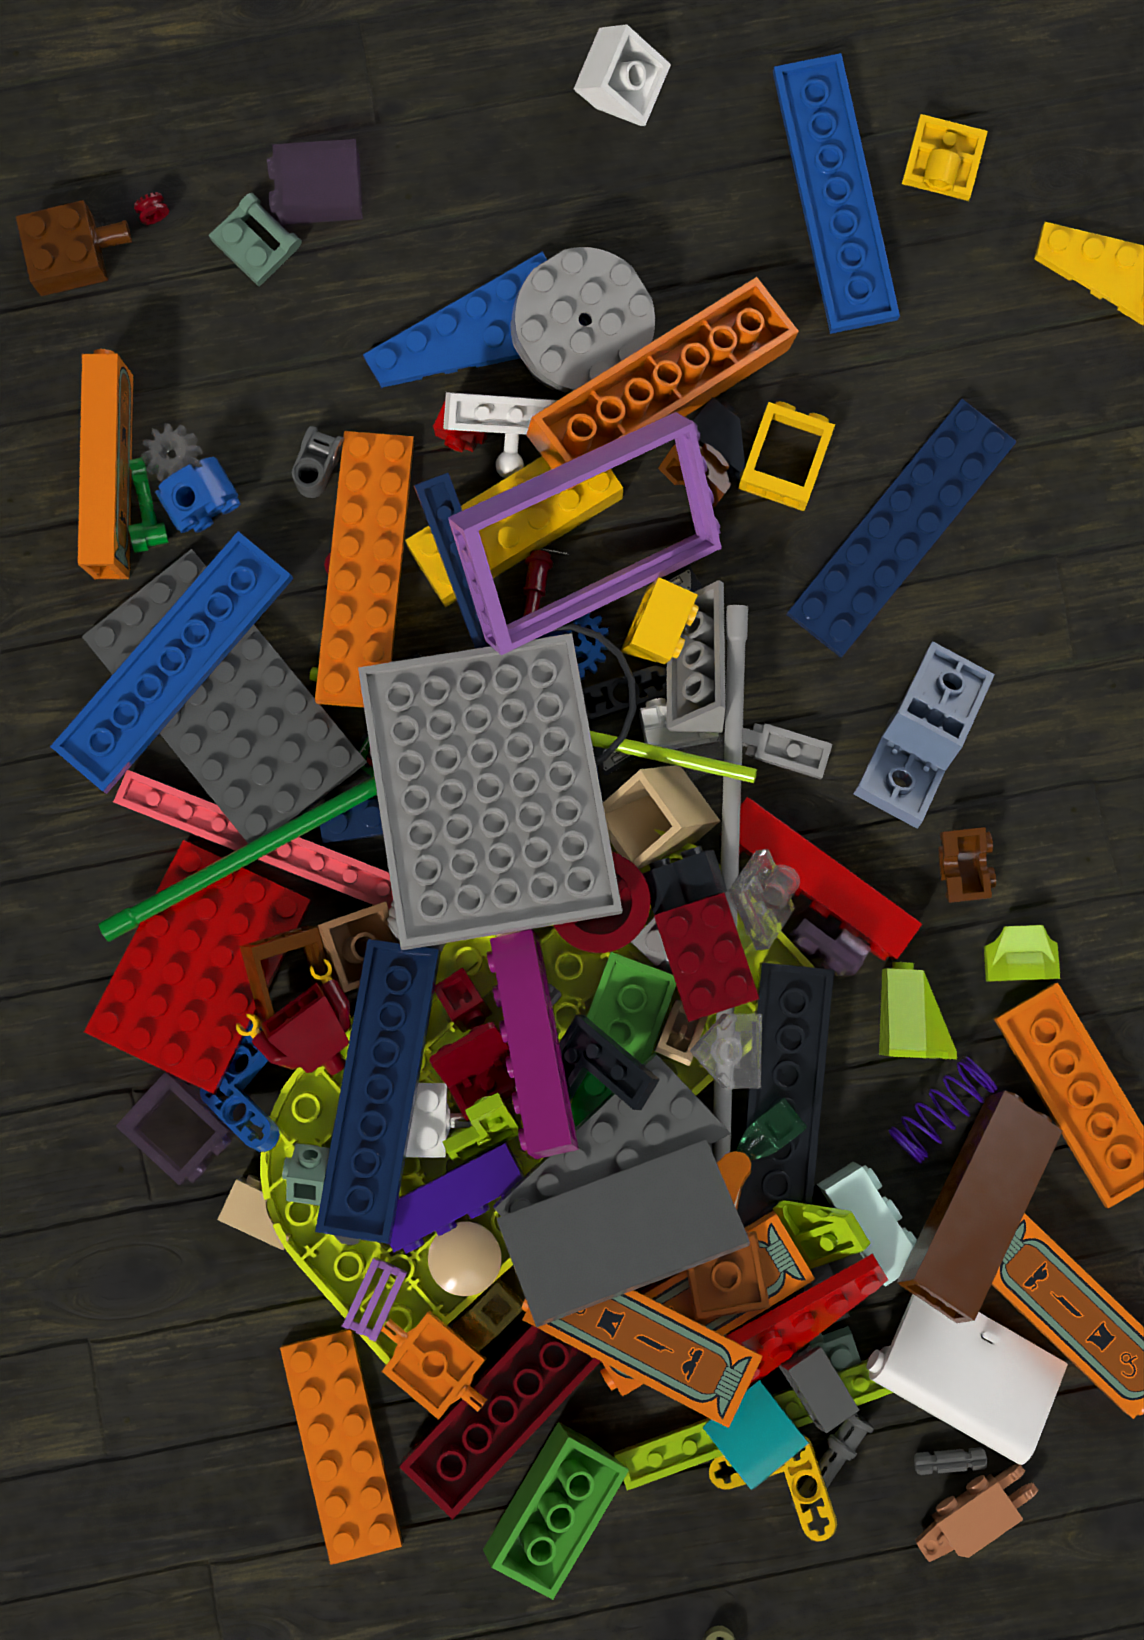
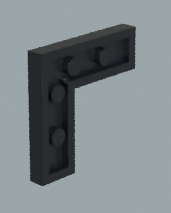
(592, 1050)

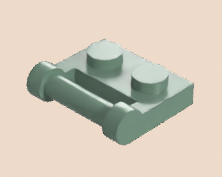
(247, 248)

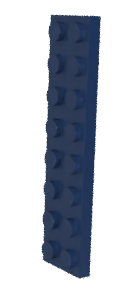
(901, 528)
(378, 1092)

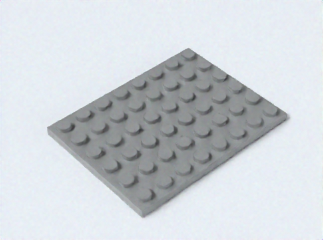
(488, 792)

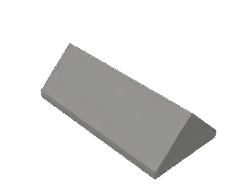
(698, 673)

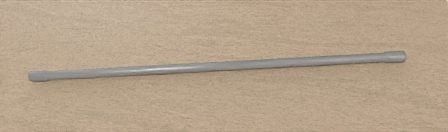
(736, 637)

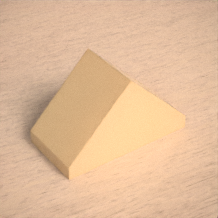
(679, 1035)

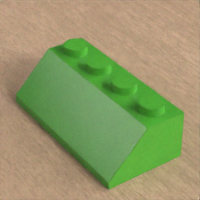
(555, 1511)

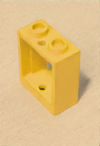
(775, 488)

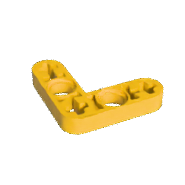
(793, 1471)

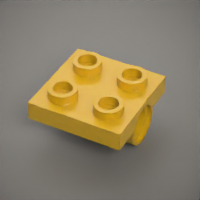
(944, 157)

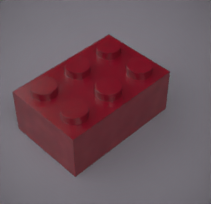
(706, 957)

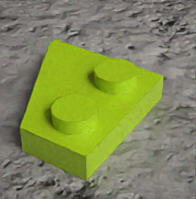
(821, 1231)

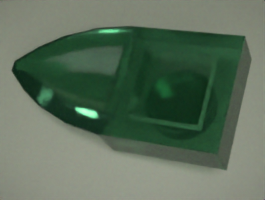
(771, 1131)

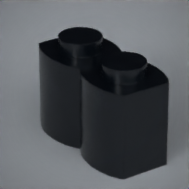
(685, 880)

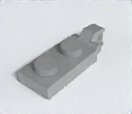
(787, 749)

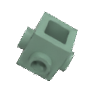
(305, 1173)

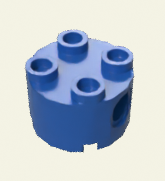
(197, 495)

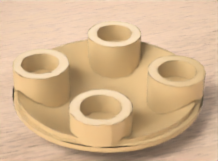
(465, 1259)

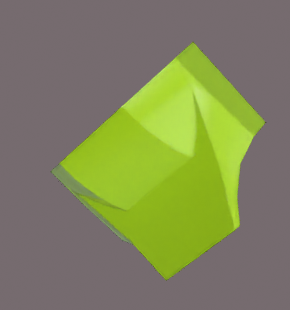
(1022, 955)

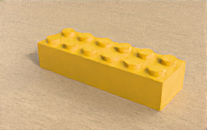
(525, 531)

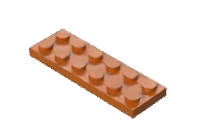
(1078, 1092)
(341, 1446)

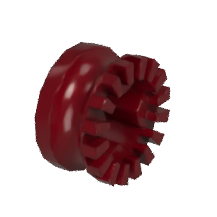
(151, 209)

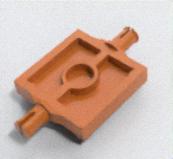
(434, 1365)

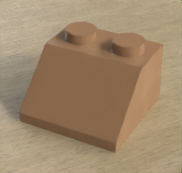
(347, 939)

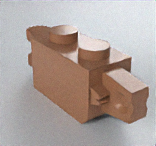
(975, 1515)

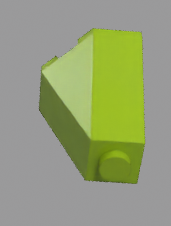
(910, 1016)

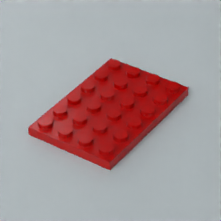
(186, 976)

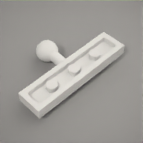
(494, 415)

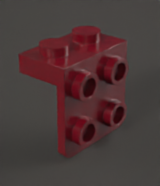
(475, 1066)

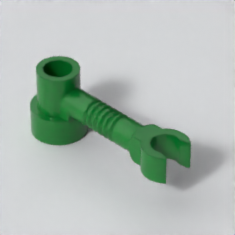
(149, 531)

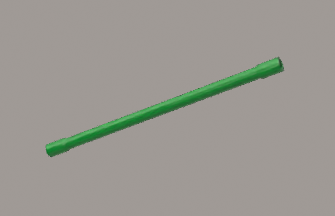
(132, 917)

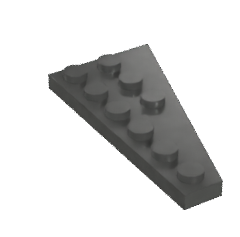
(619, 1139)

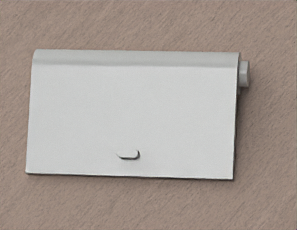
(981, 1388)

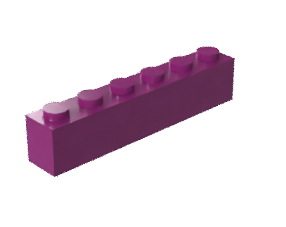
(533, 1045)

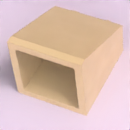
(661, 801)

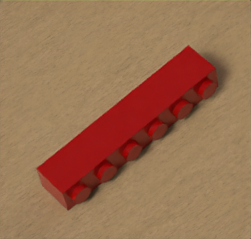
(829, 884)

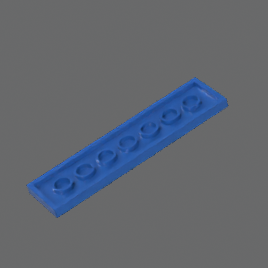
(836, 193)
(172, 662)

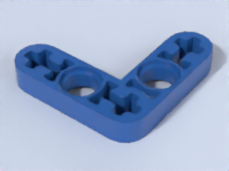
(233, 1087)

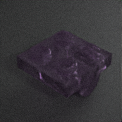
(841, 955)

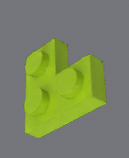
(490, 1127)

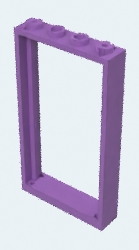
(468, 522)

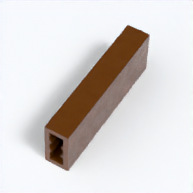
(980, 1207)

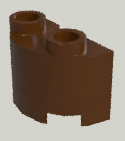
(716, 470)
(965, 864)

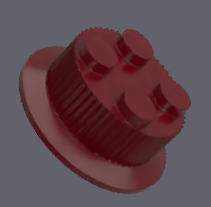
(618, 930)

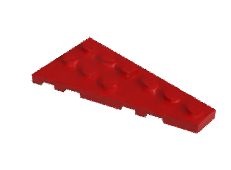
(804, 1317)

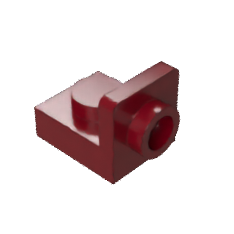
(462, 1001)

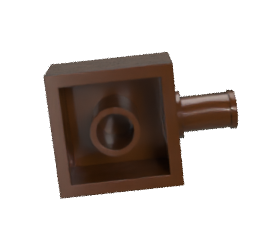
(66, 247)

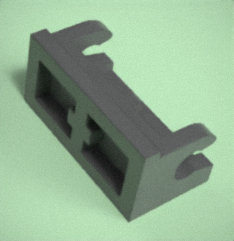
(819, 1388)

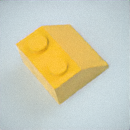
(660, 622)

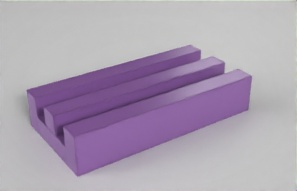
(361, 1328)

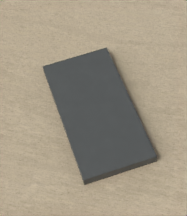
(622, 1232)

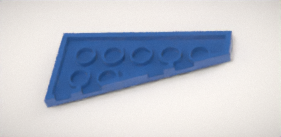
(458, 336)

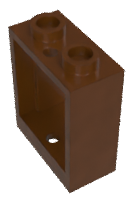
(253, 952)

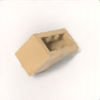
(249, 1212)

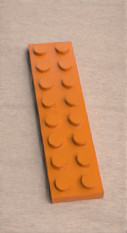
(364, 563)

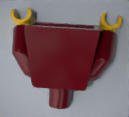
(307, 1029)

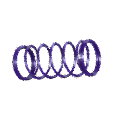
(977, 1073)

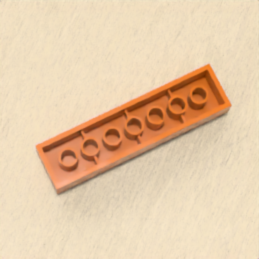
(667, 375)

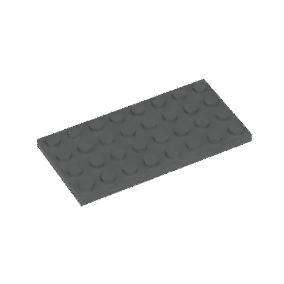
(250, 725)

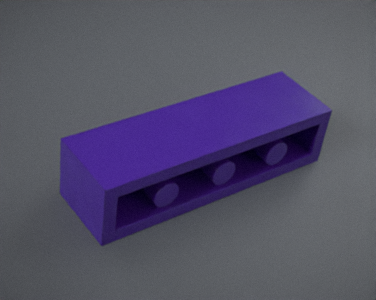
(453, 1195)

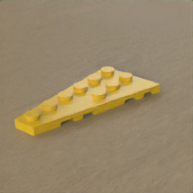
(1098, 262)

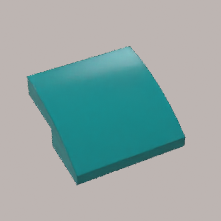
(758, 1436)

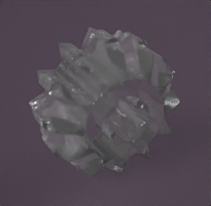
(157, 451)

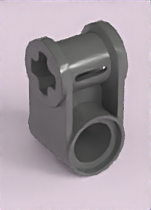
(318, 455)

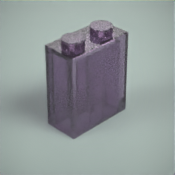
(316, 181)

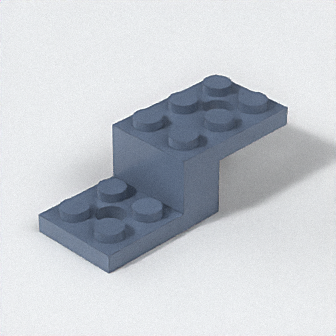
(924, 734)

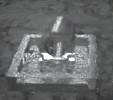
(764, 897)

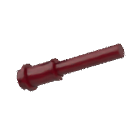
(538, 565)

